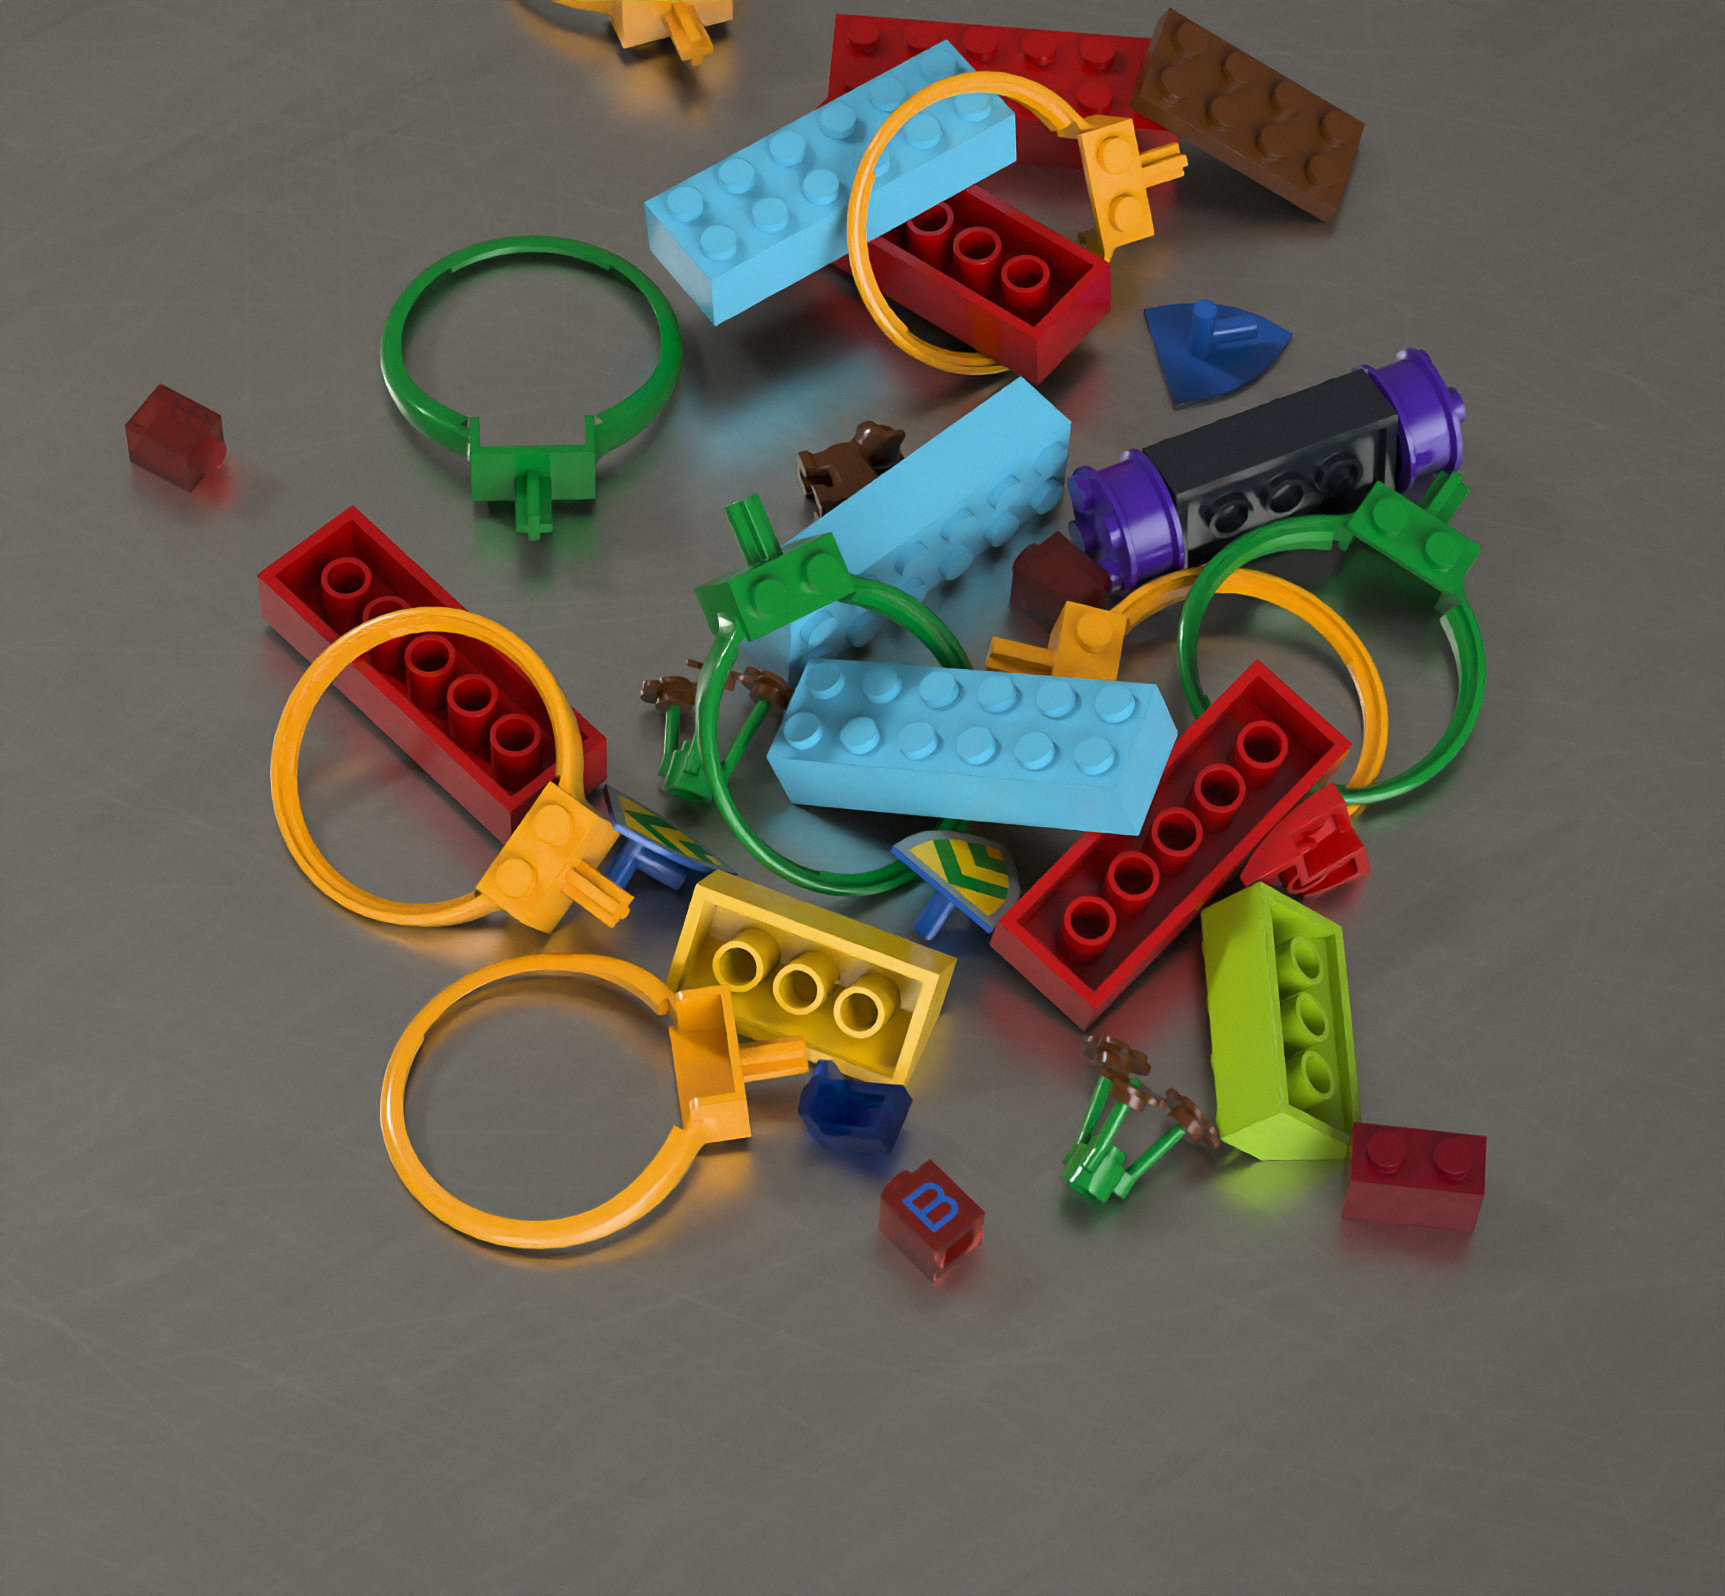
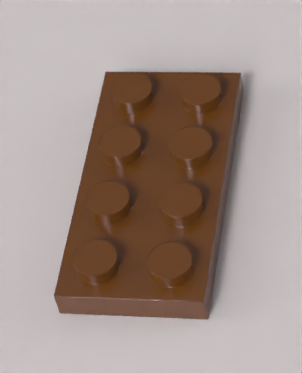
(1246, 115)

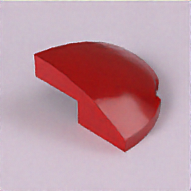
(1309, 848)

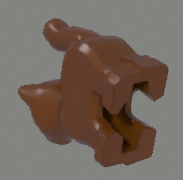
(848, 466)

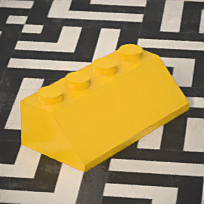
(813, 974)

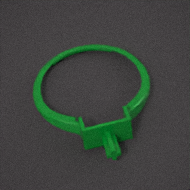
(538, 472)
(1412, 537)
(764, 596)

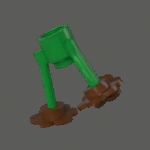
(676, 696)
(1095, 1163)

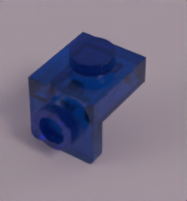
(852, 1113)

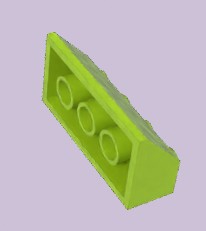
(1279, 1027)

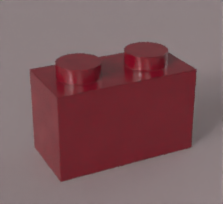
(1414, 1176)

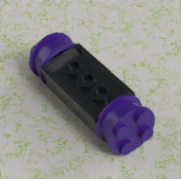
(1272, 462)

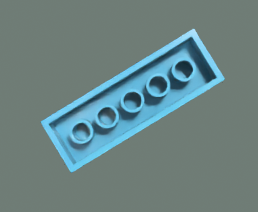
(785, 199)
(931, 518)
(974, 745)

